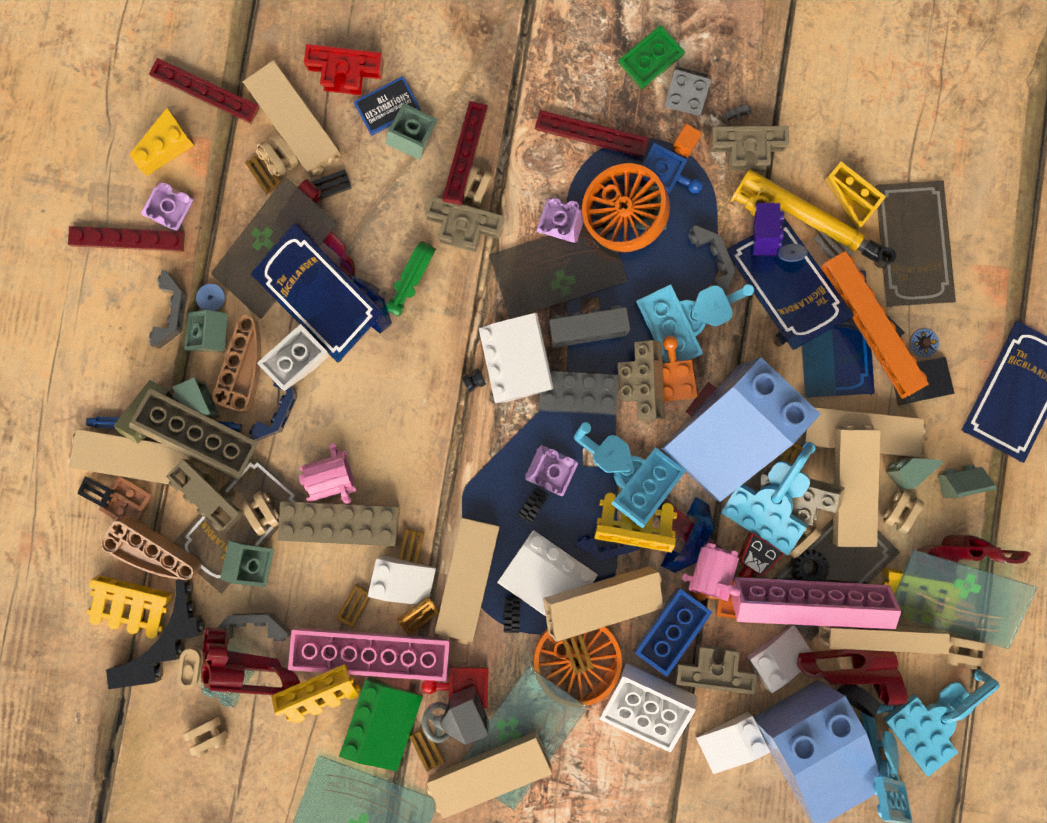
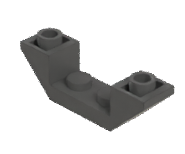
(701, 236)
(161, 336)
(276, 628)

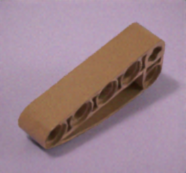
(245, 373)
(143, 554)

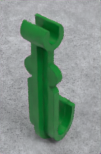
(411, 277)

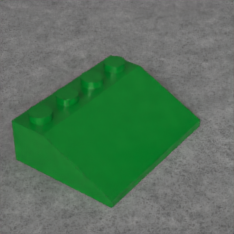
(380, 725)

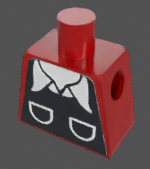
(757, 556)

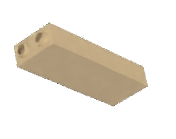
(292, 119)
(897, 434)
(124, 457)
(858, 471)
(467, 580)
(603, 603)
(903, 639)
(489, 775)

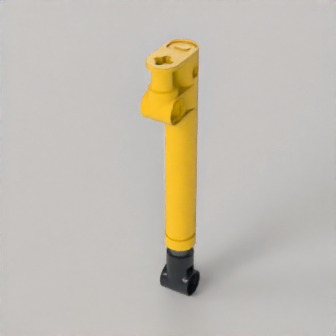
(759, 189)

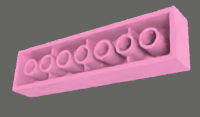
(815, 603)
(369, 653)

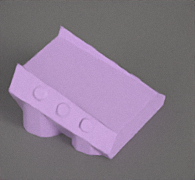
(167, 206)
(561, 220)
(551, 470)

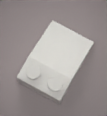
(293, 358)
(400, 580)
(777, 659)
(733, 743)

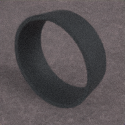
(860, 699)

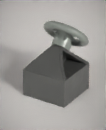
(462, 718)

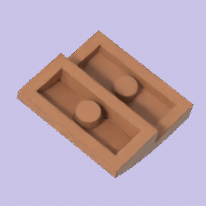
(127, 500)

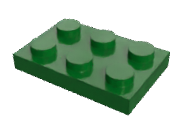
(651, 57)

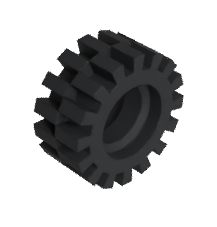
(533, 505)
(818, 558)
(512, 615)

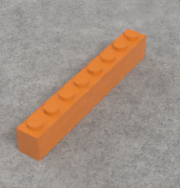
(875, 325)

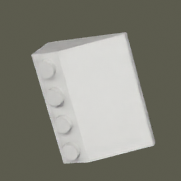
(516, 358)
(543, 571)
(649, 707)

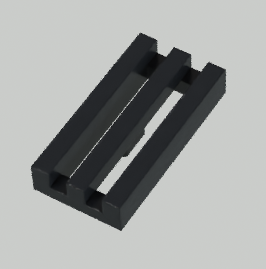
(332, 177)
(105, 497)

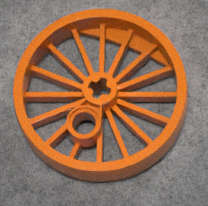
(621, 215)
(606, 682)

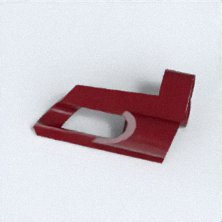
(973, 549)
(226, 669)

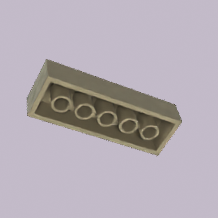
(193, 434)
(338, 523)

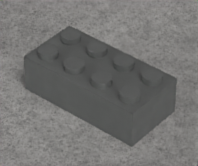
(588, 327)
(581, 393)

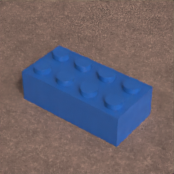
(672, 631)

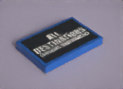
(382, 105)

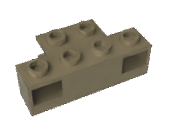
(749, 145)
(463, 224)
(644, 380)
(204, 495)
(817, 496)
(716, 670)

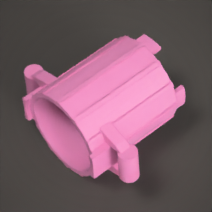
(328, 476)
(714, 572)

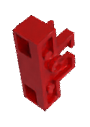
(343, 68)

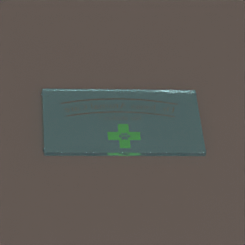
(962, 599)
(530, 707)
(352, 796)

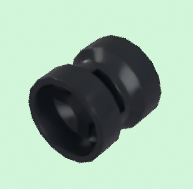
(473, 380)

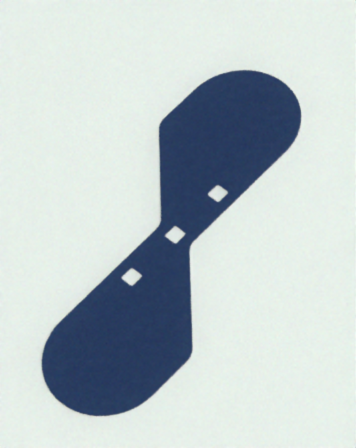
(501, 485)

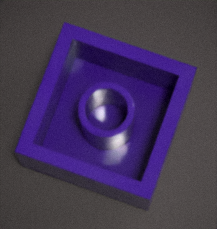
(767, 229)

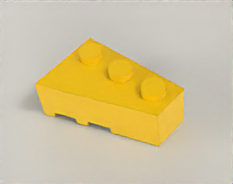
(160, 144)
(854, 194)

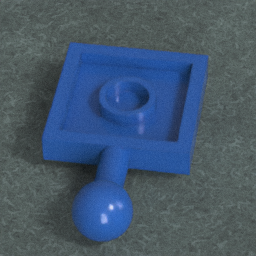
(668, 168)

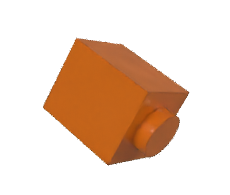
(686, 141)

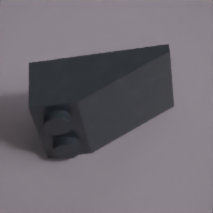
(938, 379)

